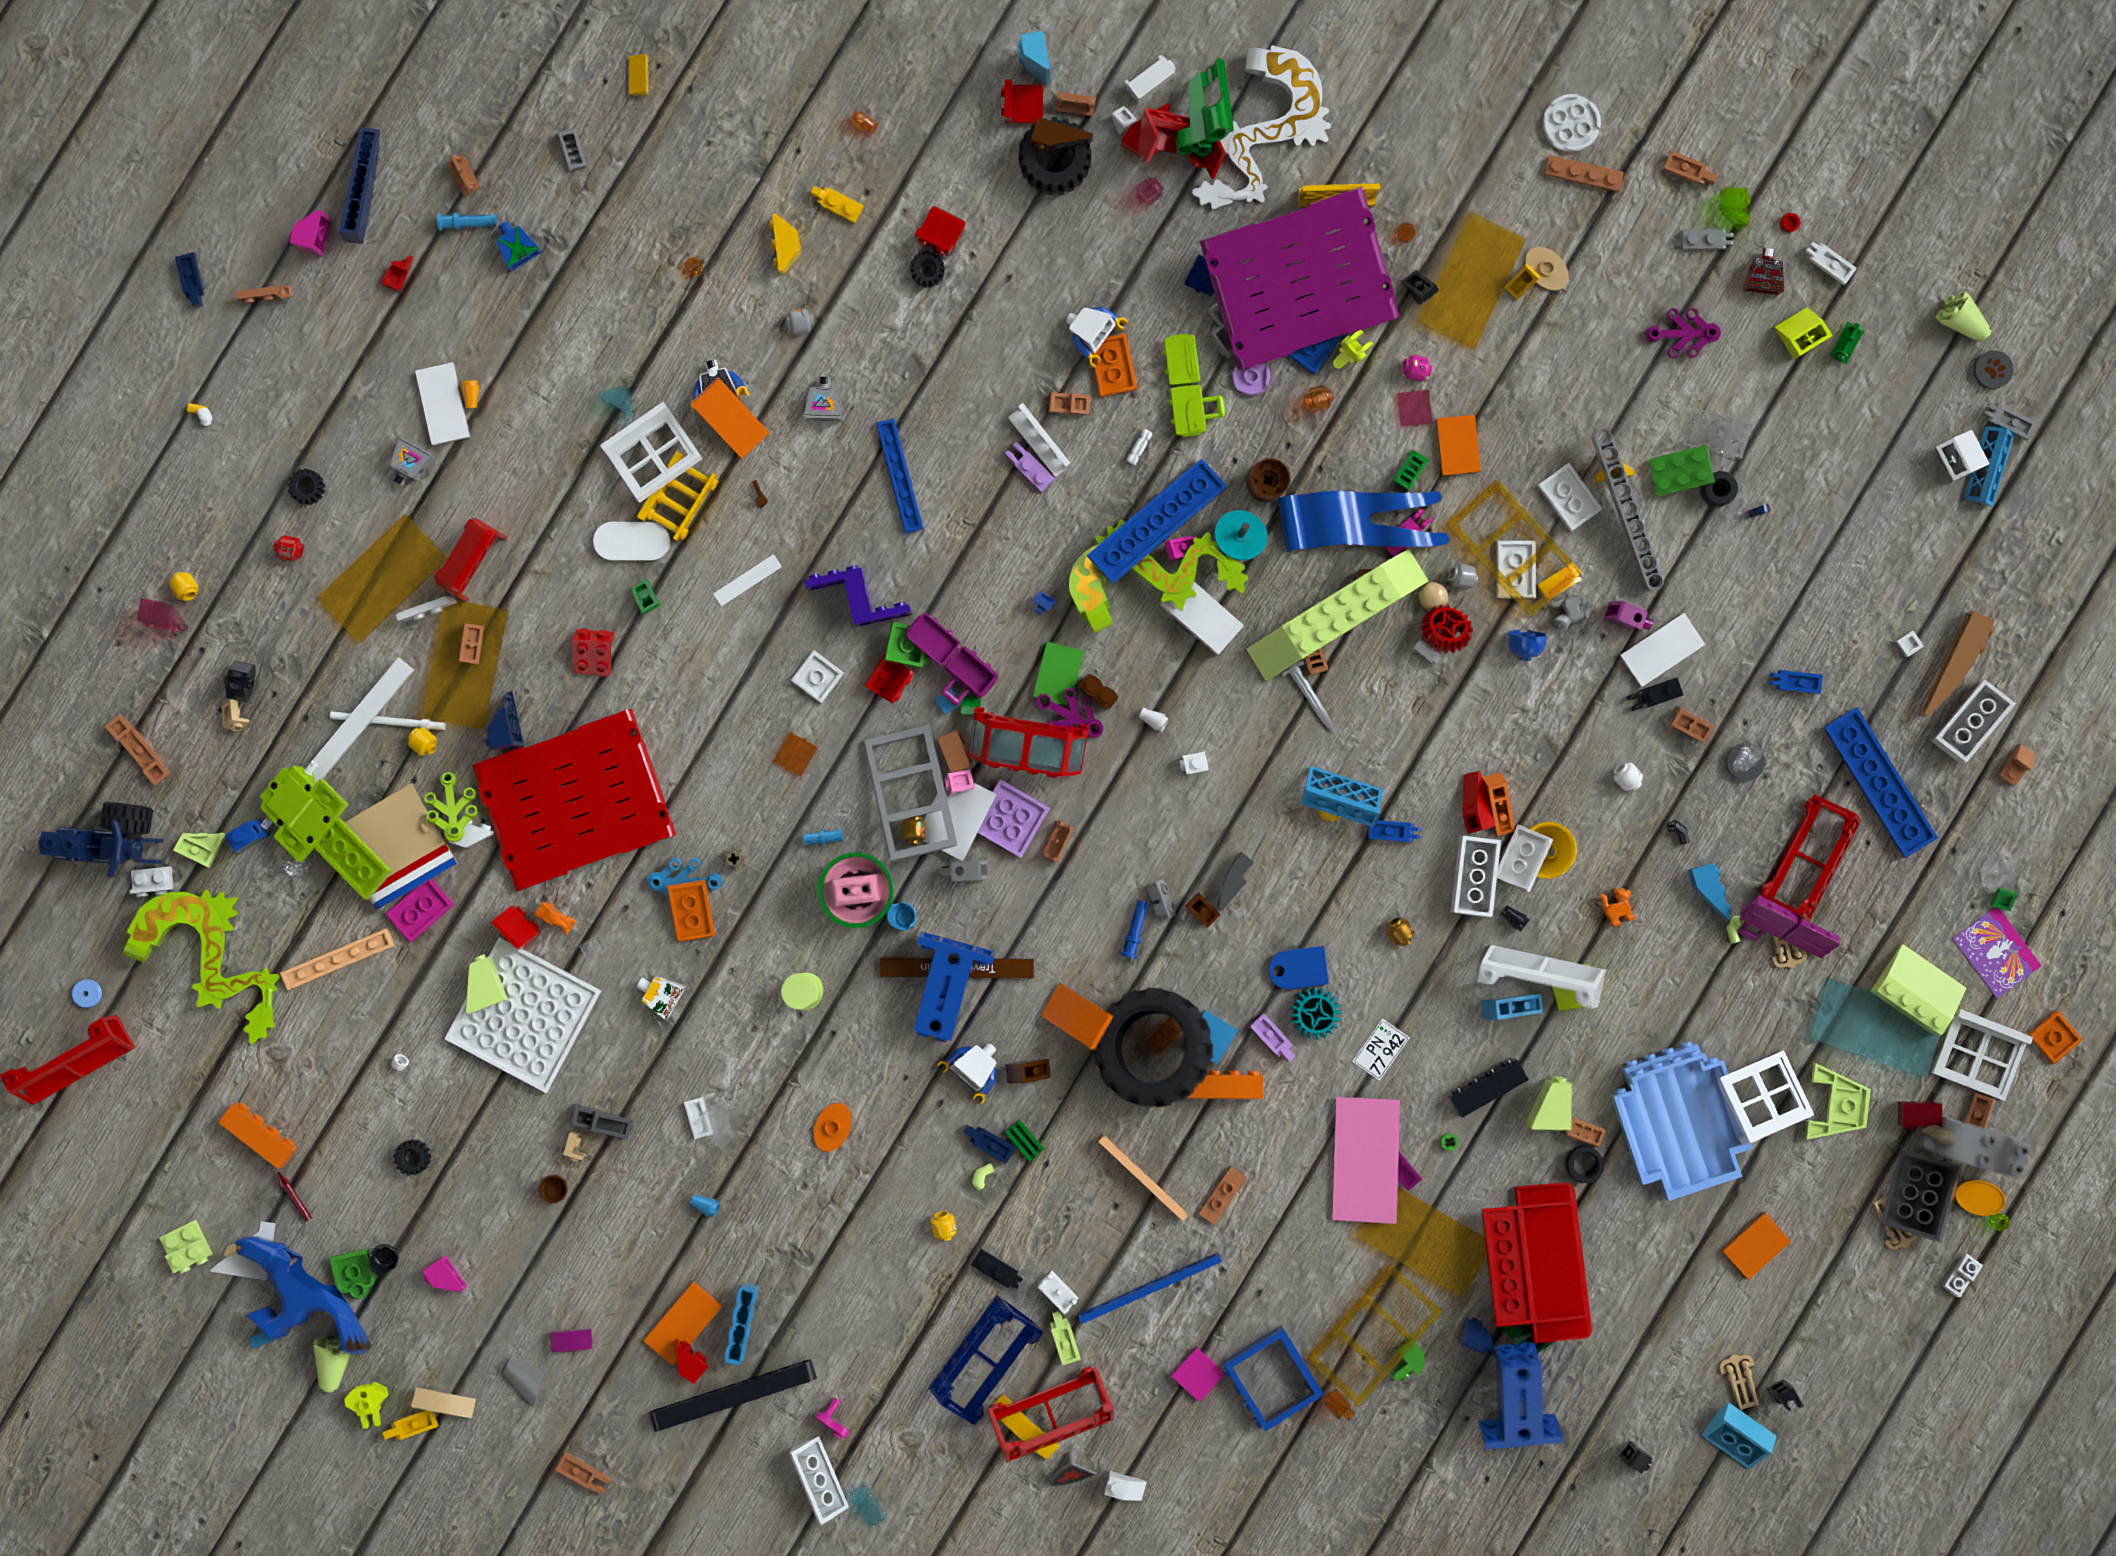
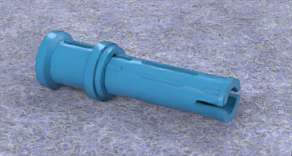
(457, 221)

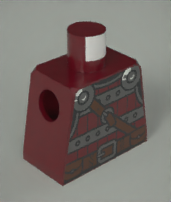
(1765, 275)

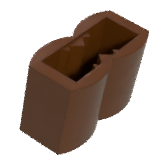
(1094, 688)

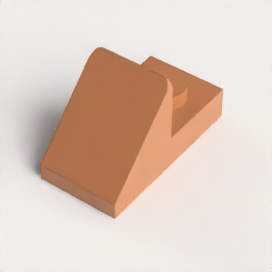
(2016, 766)

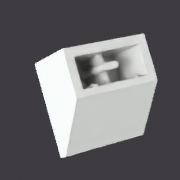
(1962, 455)

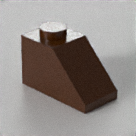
(1028, 1071)

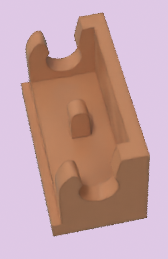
(470, 643)
(1692, 724)
(955, 751)
(1057, 841)

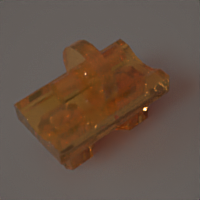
(1338, 1405)

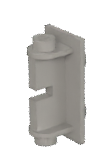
(1165, 907)

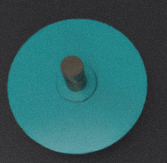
(1240, 535)

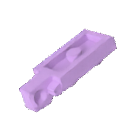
(1272, 1036)

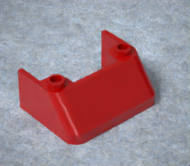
(1159, 132)
(466, 557)

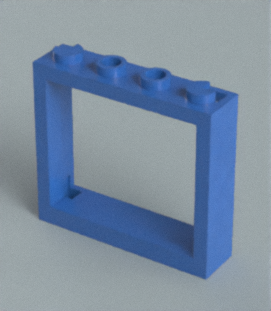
(1240, 1388)

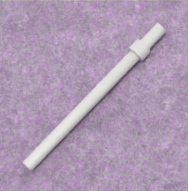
(424, 723)

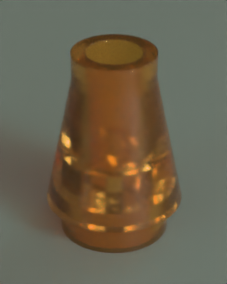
(863, 122)

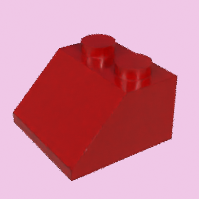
(517, 927)

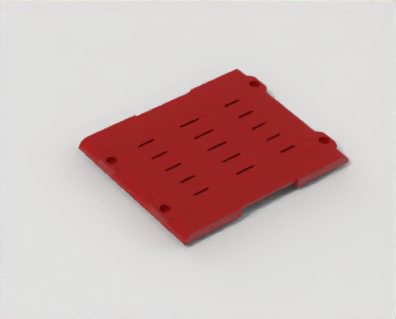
(611, 832)

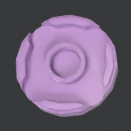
(1251, 380)

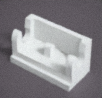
(1057, 1292)

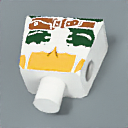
(661, 995)

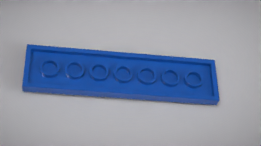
(1157, 521)
(1880, 782)

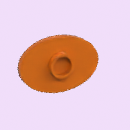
(832, 1127)

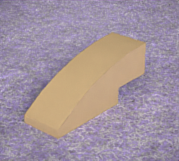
(443, 1402)

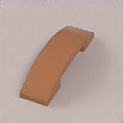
(139, 749)

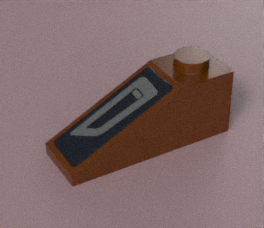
(1055, 135)

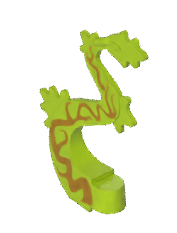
(1087, 582)
(211, 921)

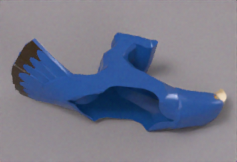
(298, 1294)

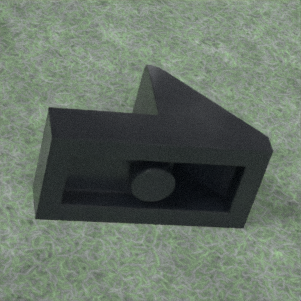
(1420, 287)

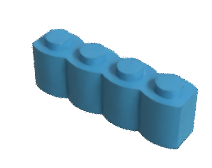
(741, 1326)

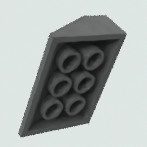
(1921, 1196)

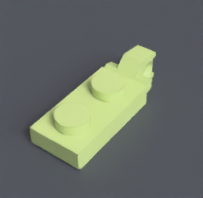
(1064, 1339)

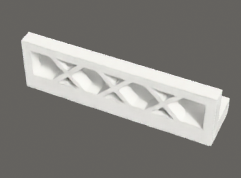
(1039, 440)

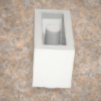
(1124, 1487)

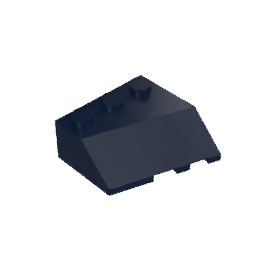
(504, 728)

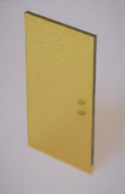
(1472, 280)
(382, 578)
(462, 690)
(1429, 1243)

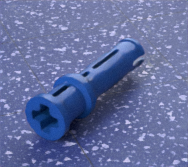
(1133, 937)

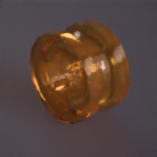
(693, 260)

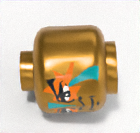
(913, 830)

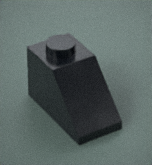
(1636, 1457)

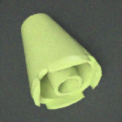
(330, 1362)

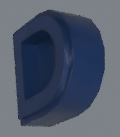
(1759, 510)

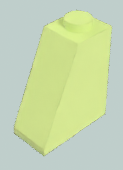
(483, 985)

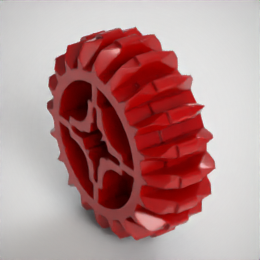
(1443, 633)

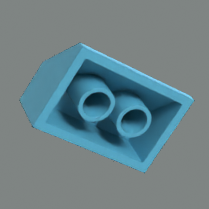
(1034, 55)
(1739, 1436)

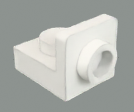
(1194, 763)

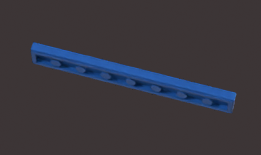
(1149, 1288)

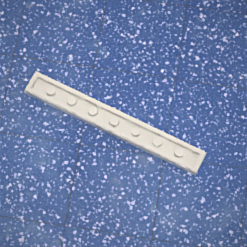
(361, 717)

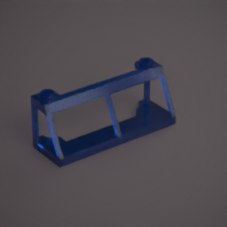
(997, 1312)

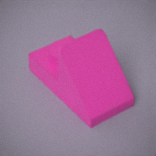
(1178, 547)

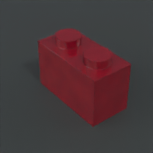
(1919, 1114)

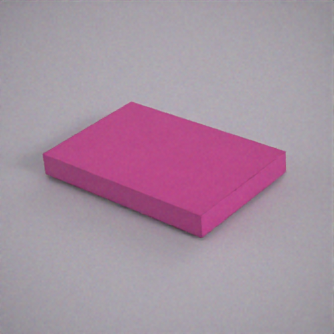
(419, 910)

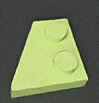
(200, 847)

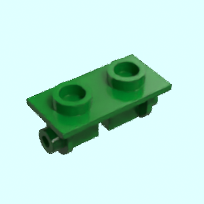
(1847, 342)

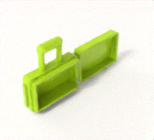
(1187, 397)

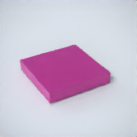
(1198, 1374)

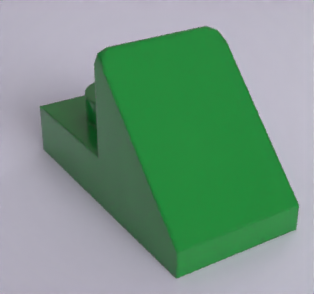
(645, 597)

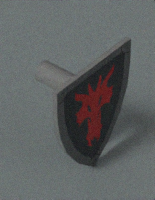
(1070, 1472)

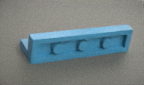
(1996, 466)

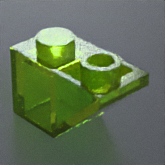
(1734, 206)

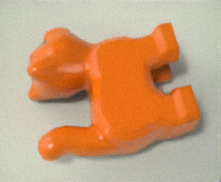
(1618, 909)
(553, 917)

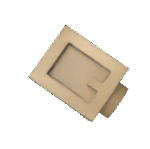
(231, 715)
(573, 1143)

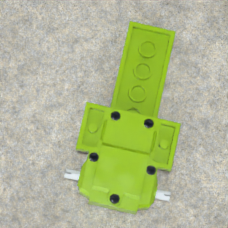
(310, 820)

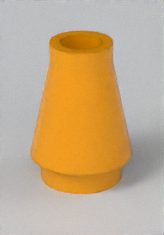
(470, 393)

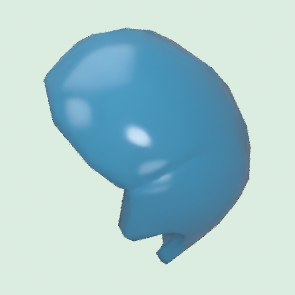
(901, 916)

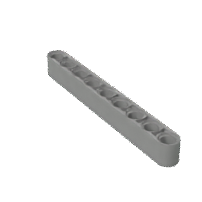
(1620, 502)

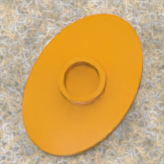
(1980, 1197)

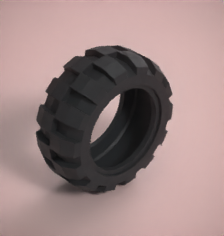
(1196, 1054)

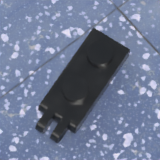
(996, 1269)

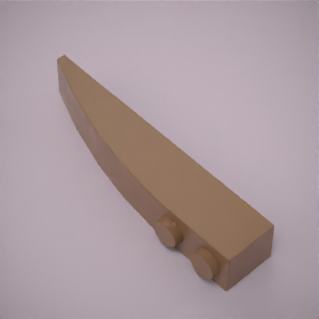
(1961, 657)

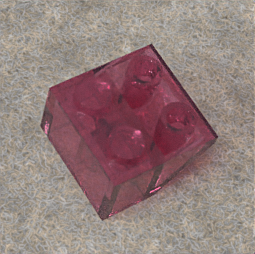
(159, 614)

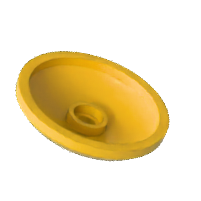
(1564, 847)

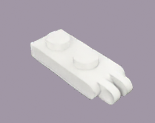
(1830, 262)

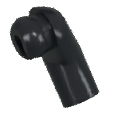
(1680, 829)

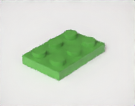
(1682, 470)

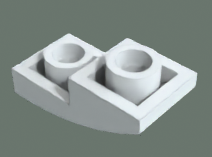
(1961, 1275)

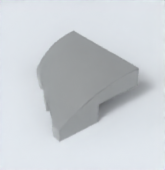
(525, 1379)

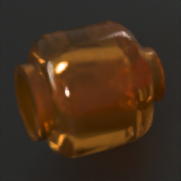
(1318, 398)

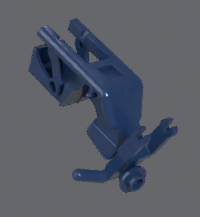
(106, 847)

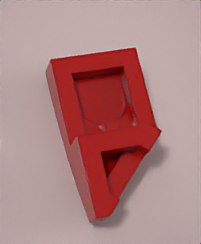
(397, 274)

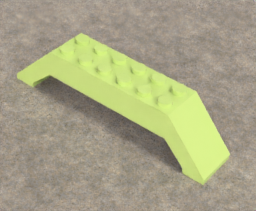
(1337, 614)

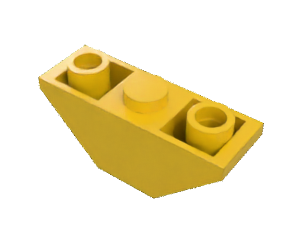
(785, 243)

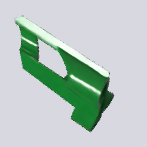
(1206, 123)

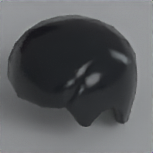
(383, 1259)

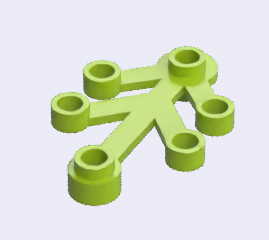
(451, 809)

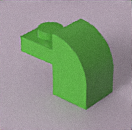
(1413, 1361)

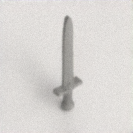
(1309, 693)

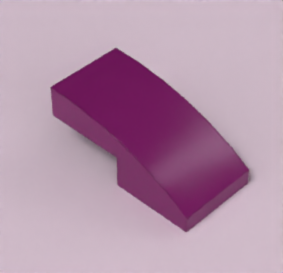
(571, 1340)

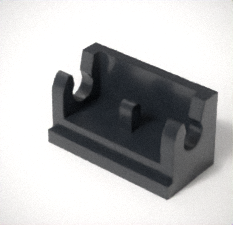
(1783, 1393)

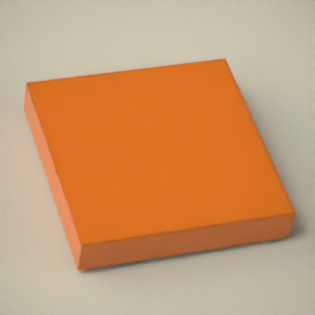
(2055, 1037)

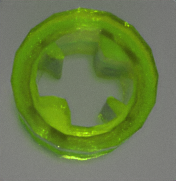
(2002, 1227)

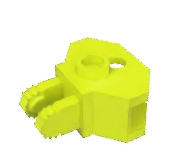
(1351, 350)
(367, 1404)

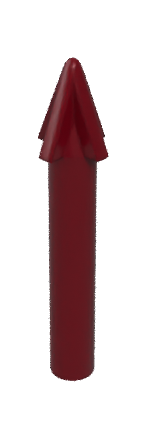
(284, 1182)

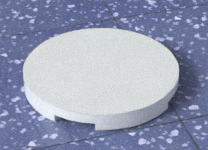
(1571, 123)

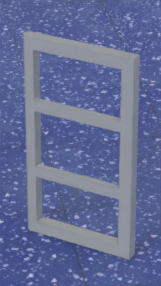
(942, 806)

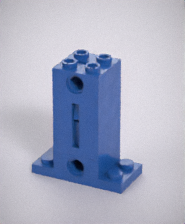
(946, 984)
(1519, 1402)

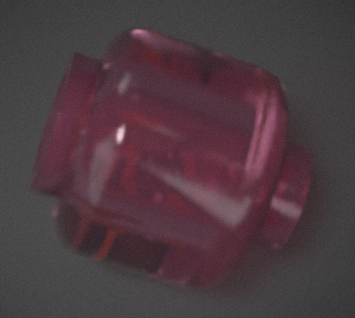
(1149, 191)

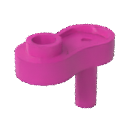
(838, 1430)

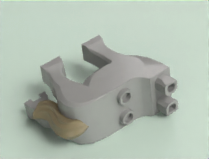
(1976, 1147)

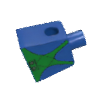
(516, 246)
(245, 836)

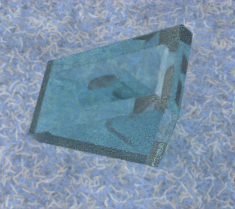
(620, 398)

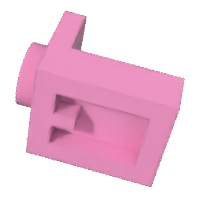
(958, 782)

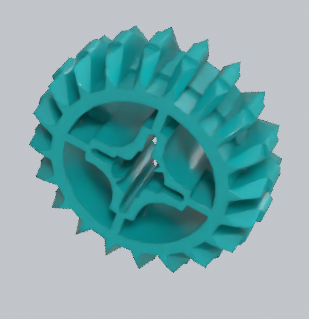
(1313, 1022)

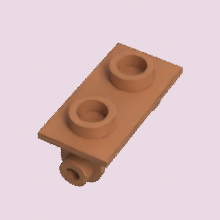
(1075, 103)
(463, 174)

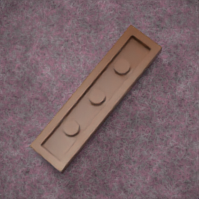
(1583, 173)

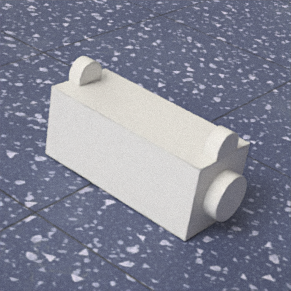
(1151, 79)

